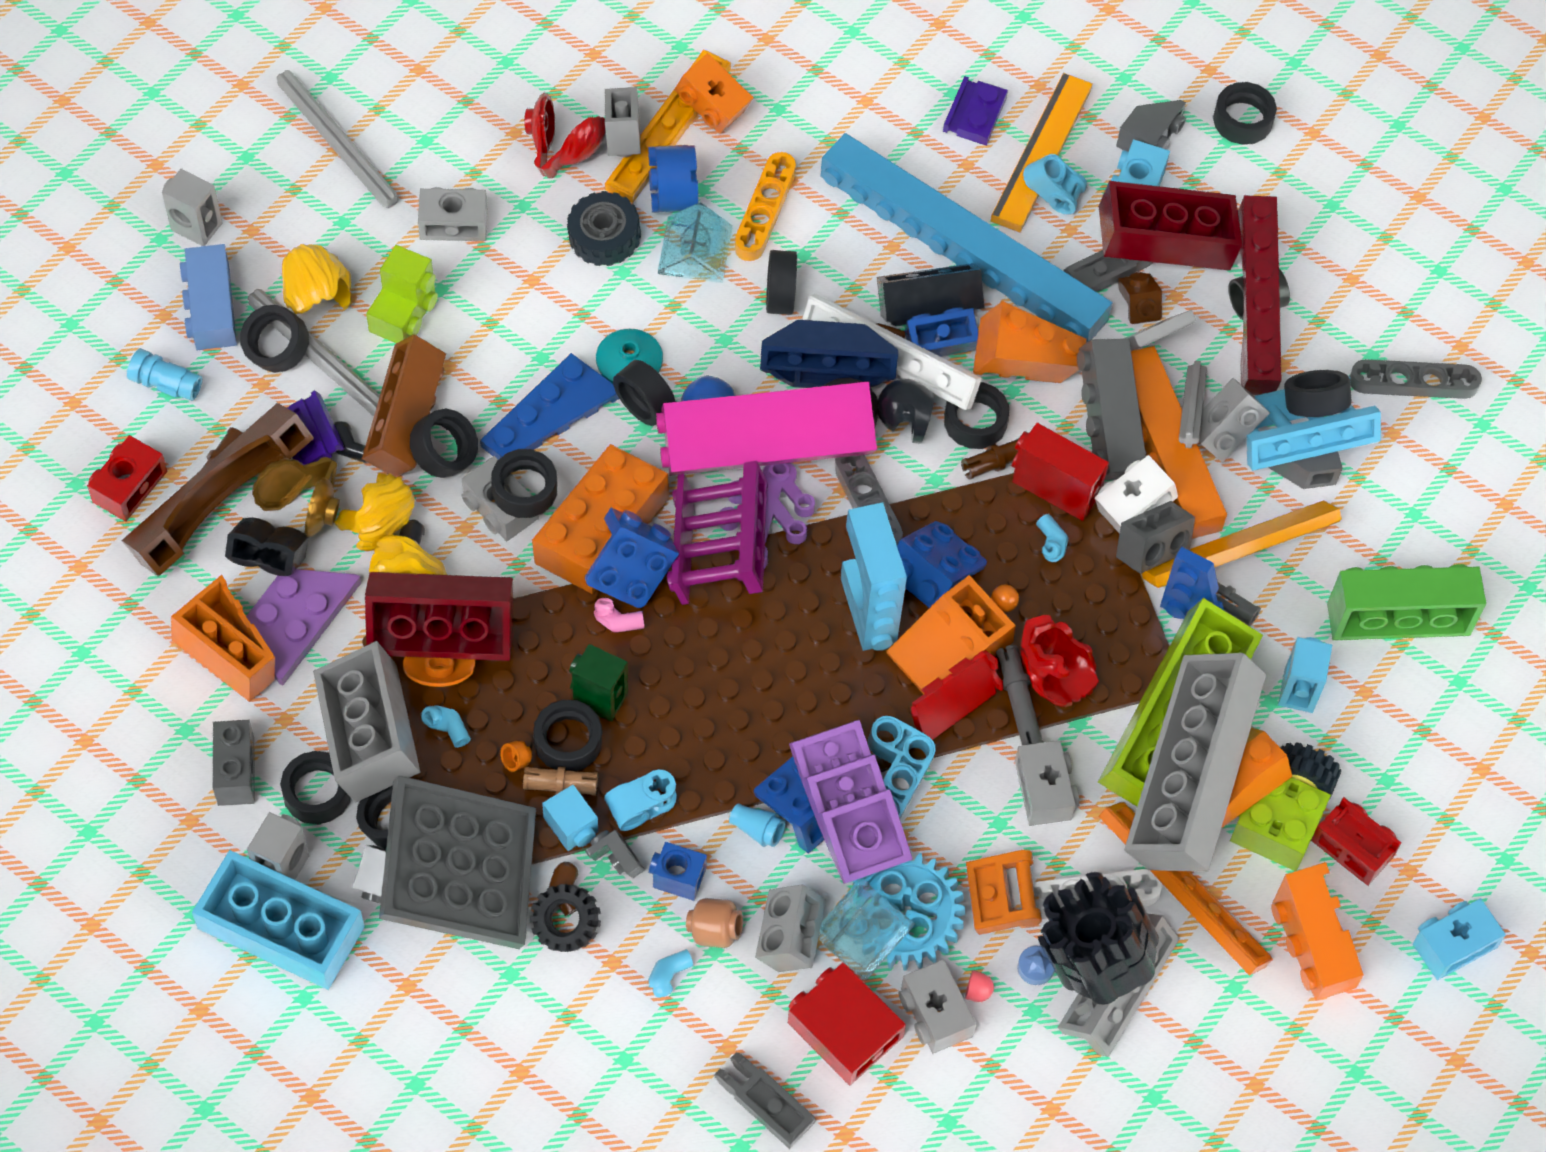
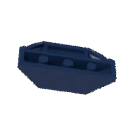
(821, 351)

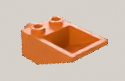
(949, 635)

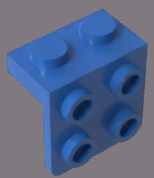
(632, 559)
(937, 561)

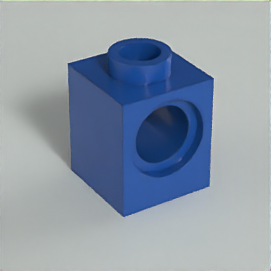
(684, 884)

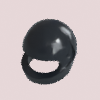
(908, 402)

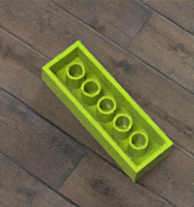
(1203, 631)

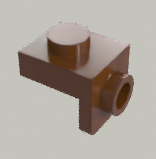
(1142, 296)

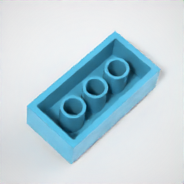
(278, 919)

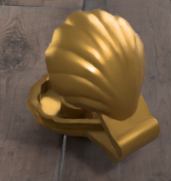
(286, 479)

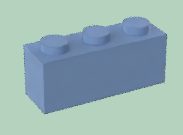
(208, 297)

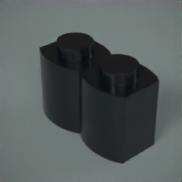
(262, 545)

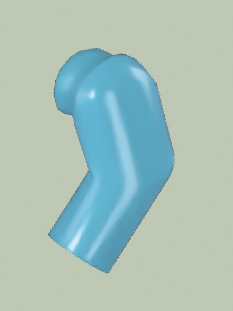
(1056, 539)
(664, 971)

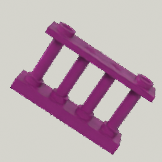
(749, 541)

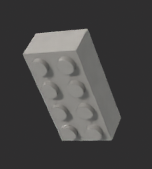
(366, 721)

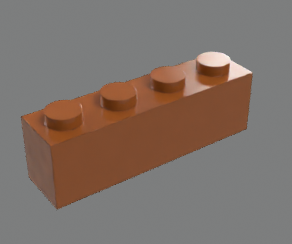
(403, 401)

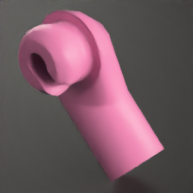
(614, 620)

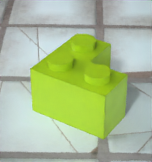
(404, 295)

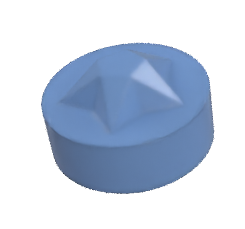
(1035, 966)

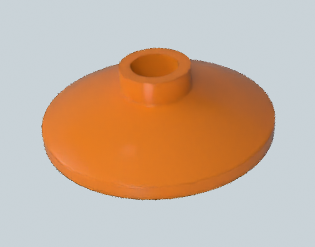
(438, 671)

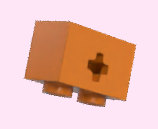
(713, 93)

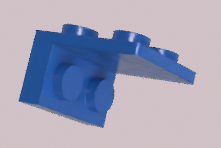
(787, 797)

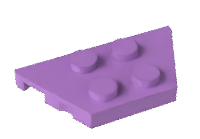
(298, 612)

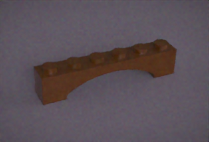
(164, 533)

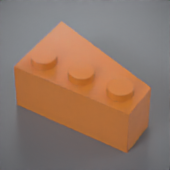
(1314, 933)

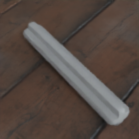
(1193, 404)

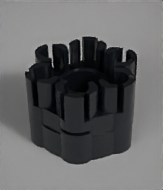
(1101, 941)

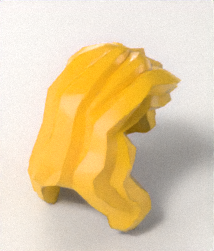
(314, 275)
(383, 512)
(403, 555)

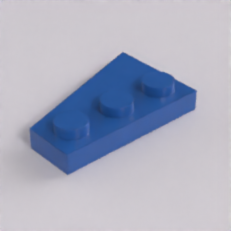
(1188, 583)

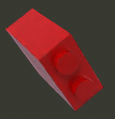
(1058, 470)
(845, 1022)

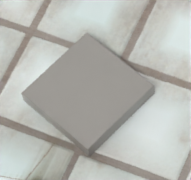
(1161, 329)

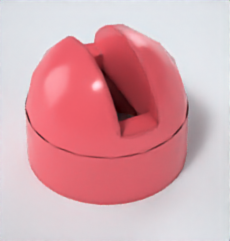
(979, 987)

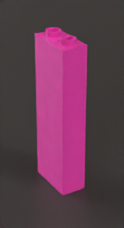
(767, 428)

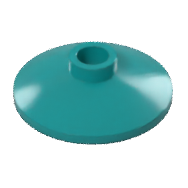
(612, 356)

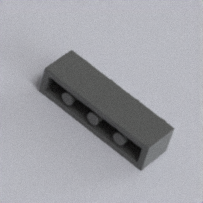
(1111, 403)

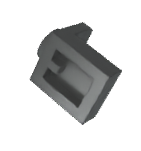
(622, 855)

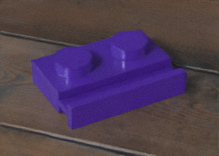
(975, 111)
(320, 424)

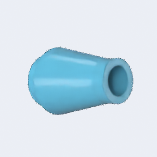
(759, 824)

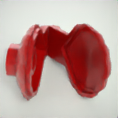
(578, 145)

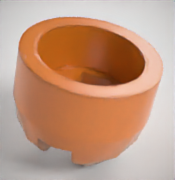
(515, 755)

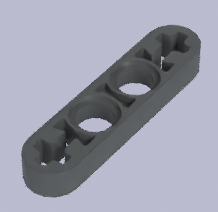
(1415, 383)
(864, 476)

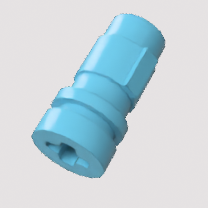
(167, 377)

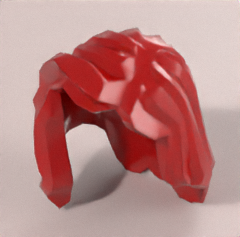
(1056, 662)

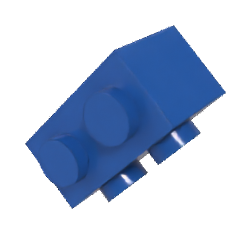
(944, 333)

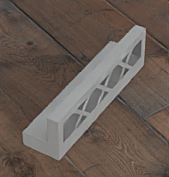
(1110, 1020)

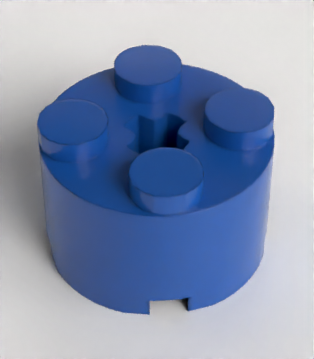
(673, 177)

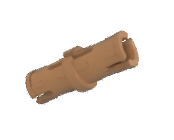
(559, 780)

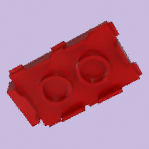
(956, 695)

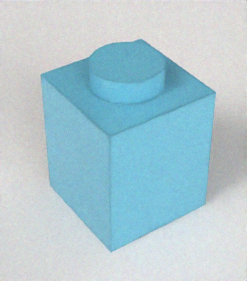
(570, 818)

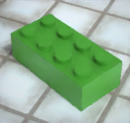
(1406, 602)

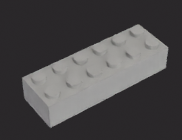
(1195, 762)

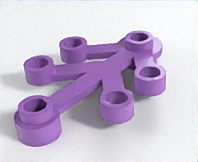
(781, 479)

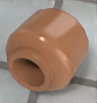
(715, 923)

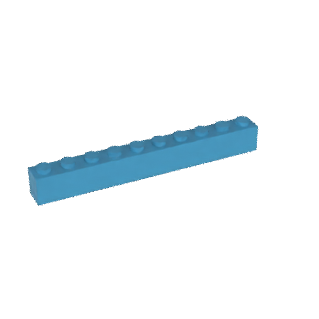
(964, 238)

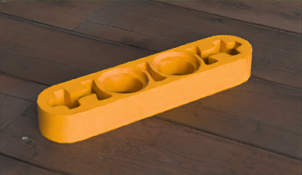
(766, 206)

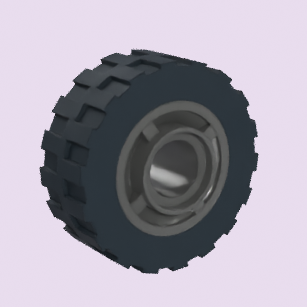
(599, 244)

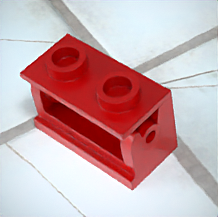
(1356, 841)

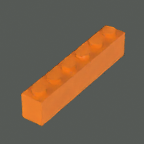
(1160, 429)

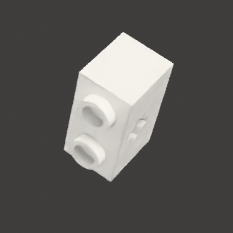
(1143, 479)

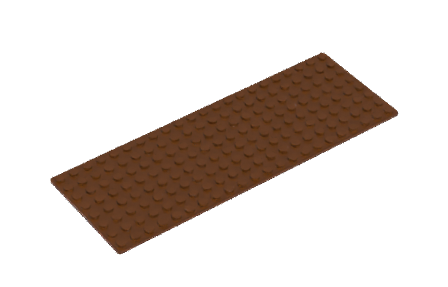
(745, 674)

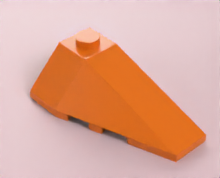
(1260, 772)

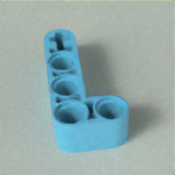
(897, 754)

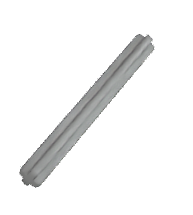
(337, 139)
(324, 359)

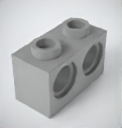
(790, 928)

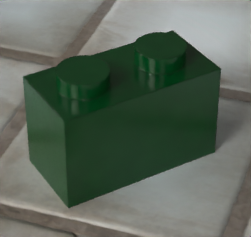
(599, 681)

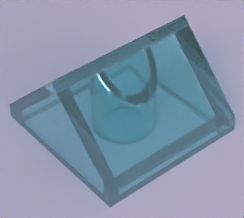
(695, 245)
(864, 928)

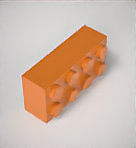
(577, 528)

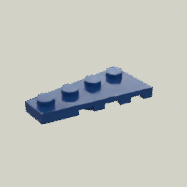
(550, 408)

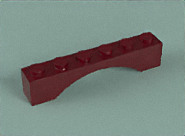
(1261, 320)

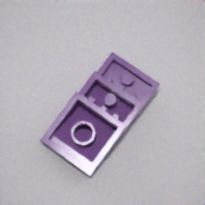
(850, 801)

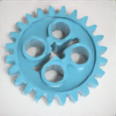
(916, 880)

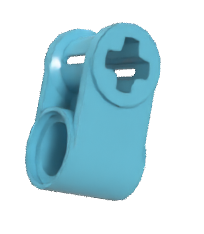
(1054, 182)
(638, 802)

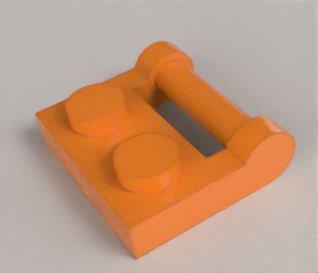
(991, 892)

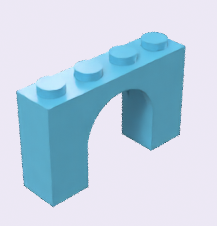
(875, 579)

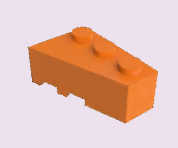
(1025, 346)
(224, 640)

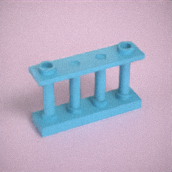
(1308, 438)

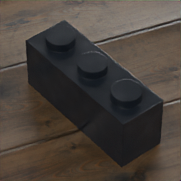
(929, 292)

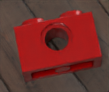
(125, 495)

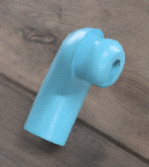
(447, 721)

